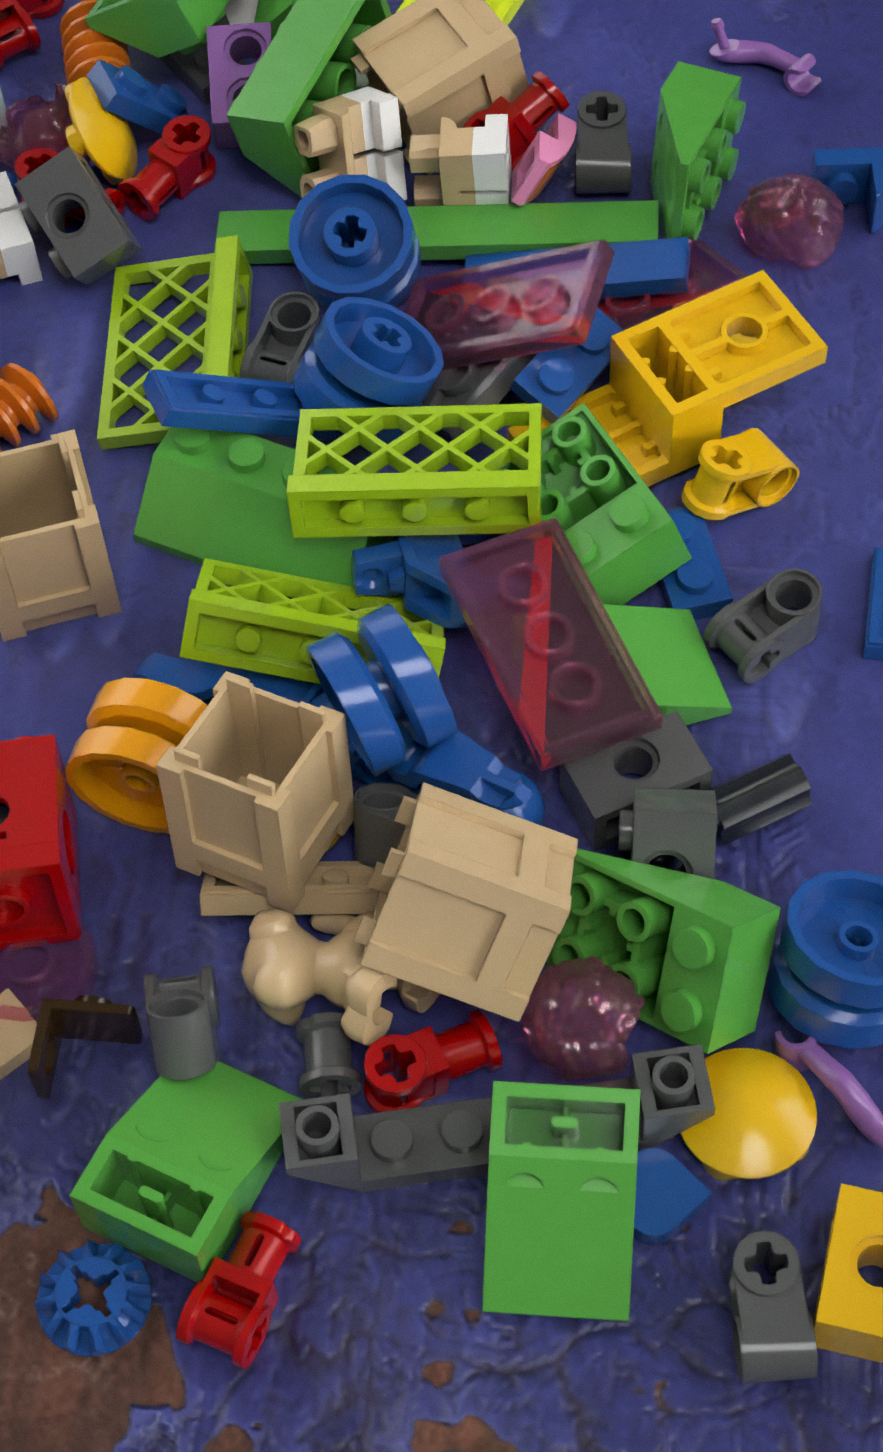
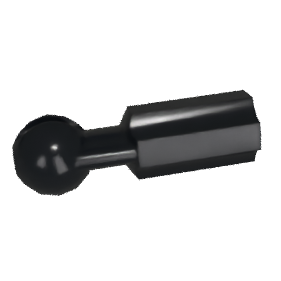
(753, 802)

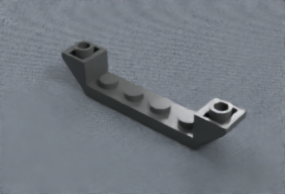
(453, 1138)

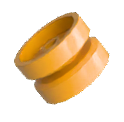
(124, 740)

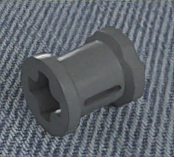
(327, 1057)

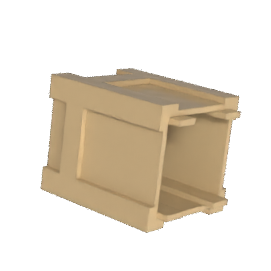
(441, 62)
(50, 540)
(258, 790)
(468, 901)

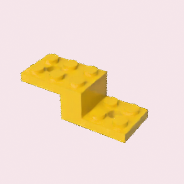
(684, 369)

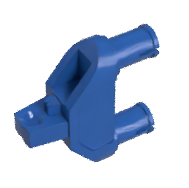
(412, 571)

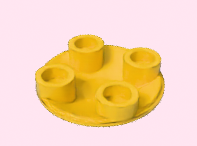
(100, 133)
(760, 1116)

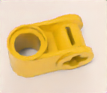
(739, 476)

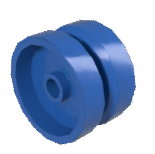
(355, 241)
(368, 359)
(390, 685)
(830, 960)

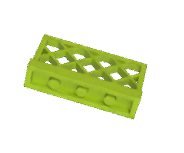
(222, 334)
(419, 497)
(271, 635)

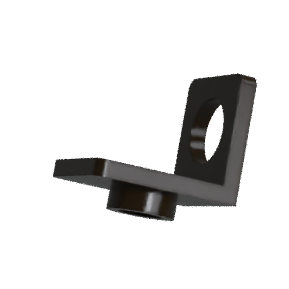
(82, 1019)

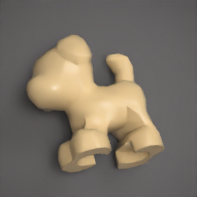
(290, 966)

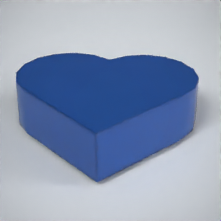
(665, 1196)

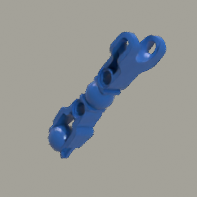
(452, 764)

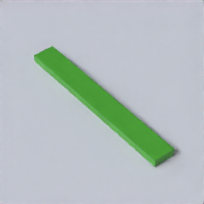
(465, 230)

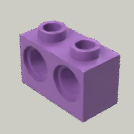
(226, 77)

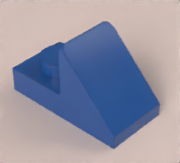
(854, 177)

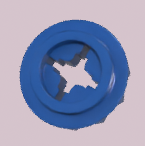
(85, 1329)

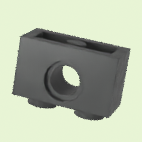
(52, 193)
(598, 792)
(672, 824)

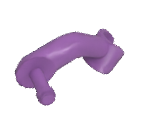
(796, 69)
(838, 1080)

